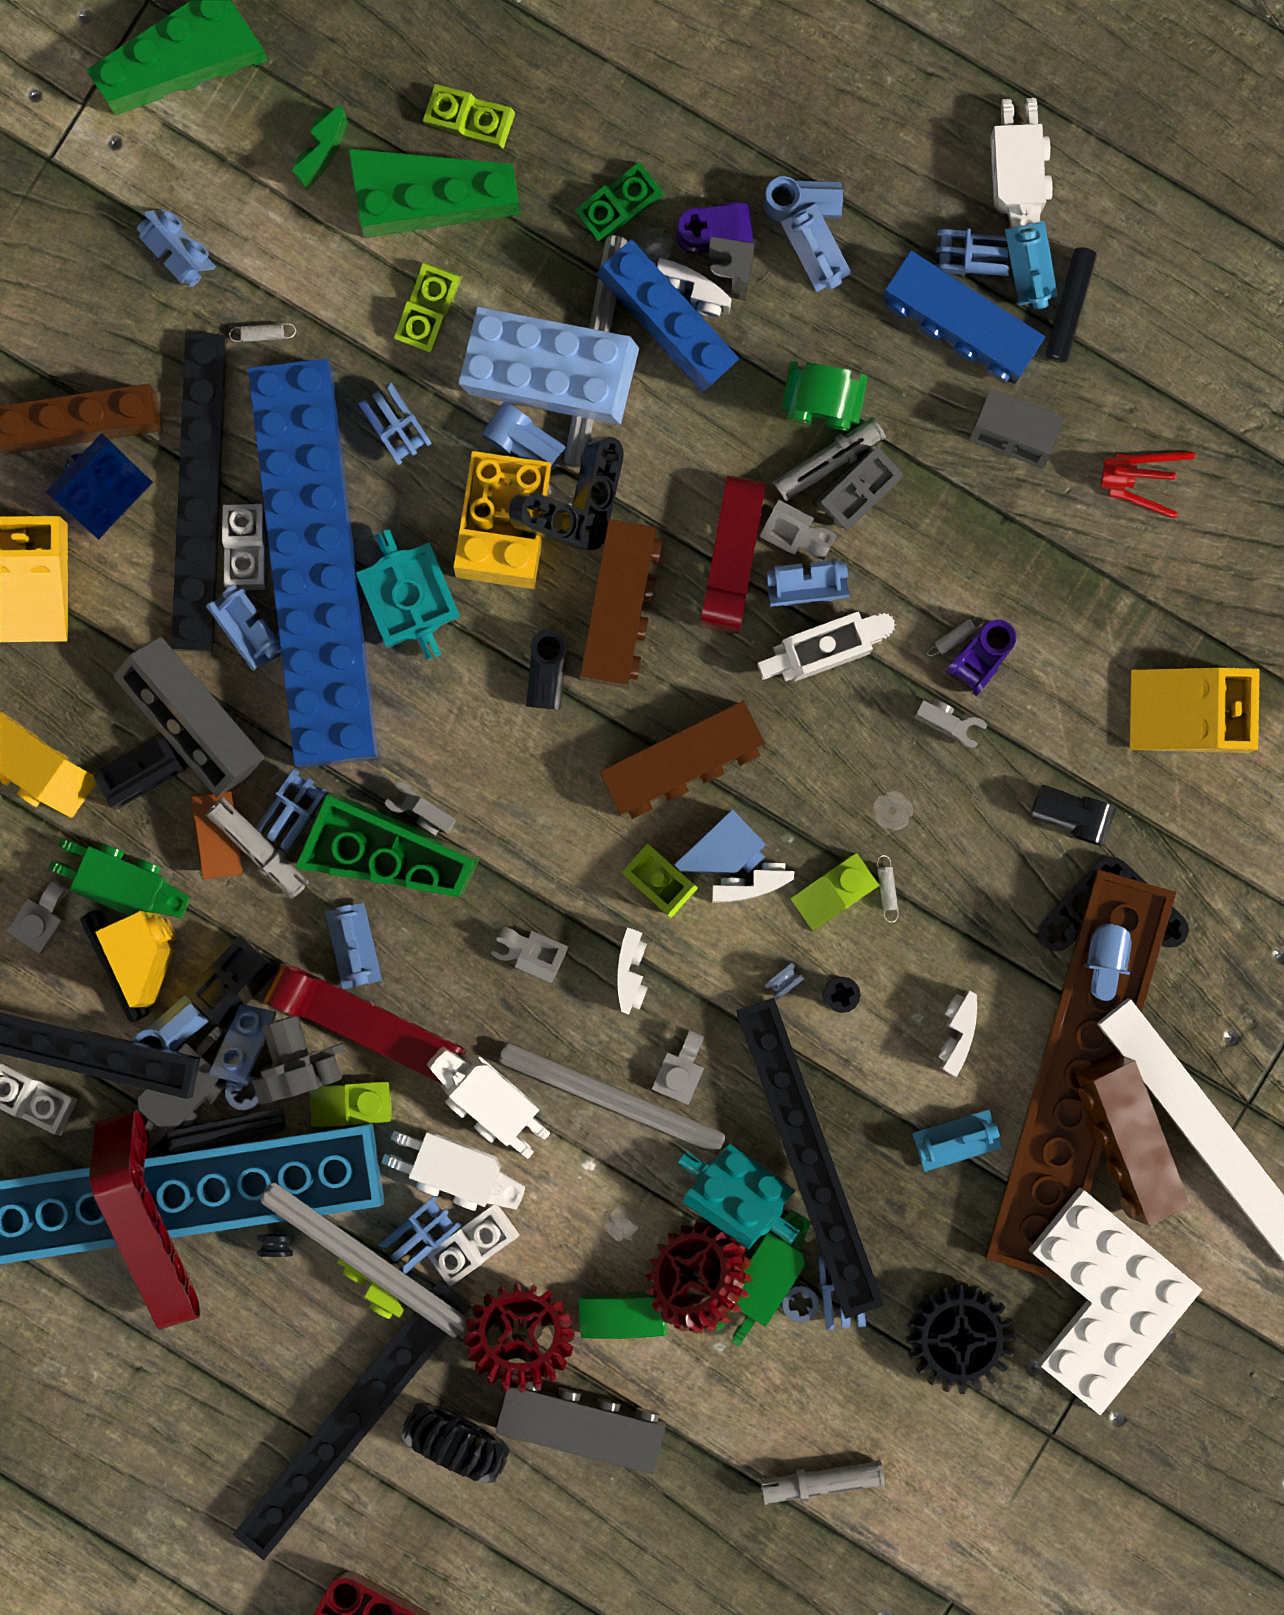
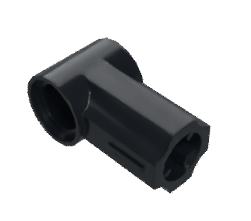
(546, 676)
(1082, 817)

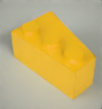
(40, 770)

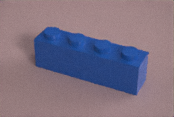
(667, 315)
(963, 318)

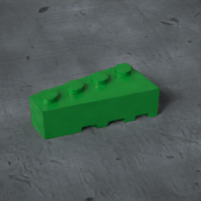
(176, 54)
(428, 192)
(382, 850)

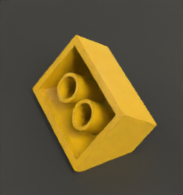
(140, 955)

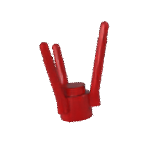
(1122, 471)

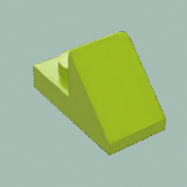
(659, 880)
(834, 892)
(350, 1104)

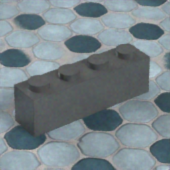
(188, 716)
(583, 1427)

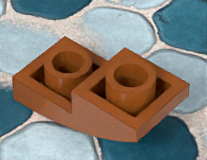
(216, 851)

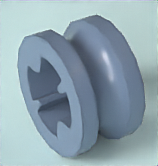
(784, 981)
(247, 1103)
(792, 1313)

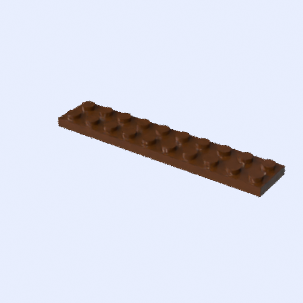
(1057, 1138)

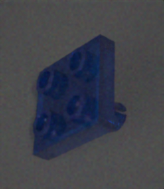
(99, 486)

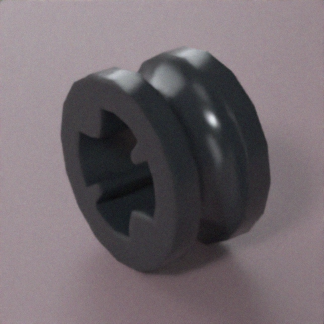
(275, 1245)

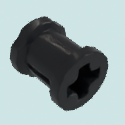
(852, 1000)

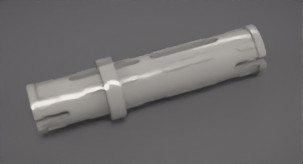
(868, 433)
(264, 855)
(822, 1482)

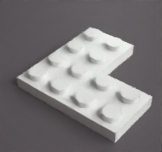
(1129, 1296)

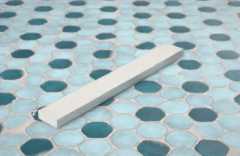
(1198, 1121)

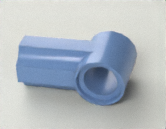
(803, 194)
(514, 433)
(175, 1025)

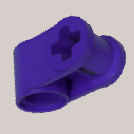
(724, 221)
(982, 657)

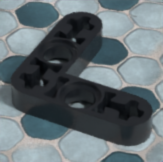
(576, 516)
(1084, 885)

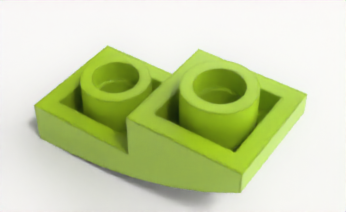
(468, 117)
(428, 307)
(381, 1300)

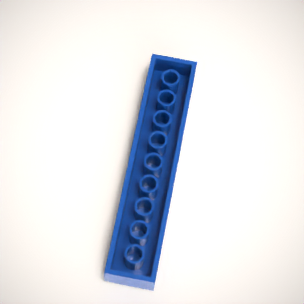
(313, 563)

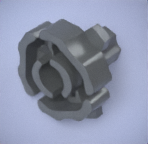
(293, 1066)

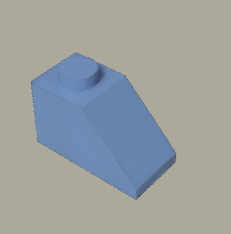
(724, 849)

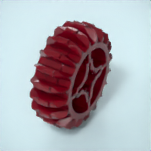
(678, 1288)
(497, 1359)

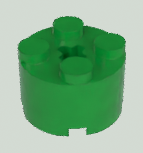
(824, 394)

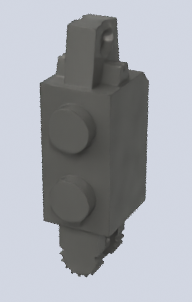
(169, 1112)

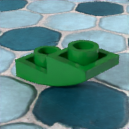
(327, 135)
(620, 202)
(620, 1317)

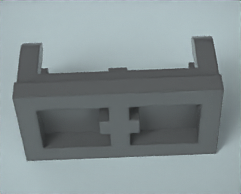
(734, 261)
(1016, 428)
(858, 488)

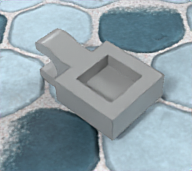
(791, 529)
(940, 717)
(430, 816)
(37, 921)
(535, 954)
(680, 1074)

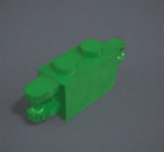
(121, 884)
(773, 1273)

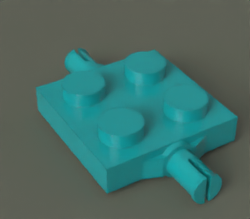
(408, 595)
(739, 1196)

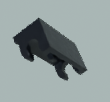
(138, 771)
(231, 981)

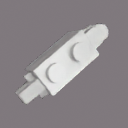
(1019, 165)
(826, 646)
(488, 1097)
(457, 1170)

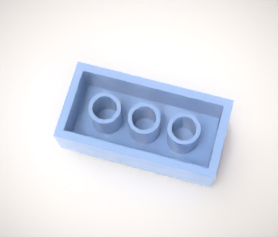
(549, 365)

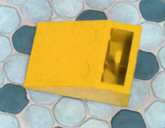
(488, 542)
(33, 579)
(1194, 710)

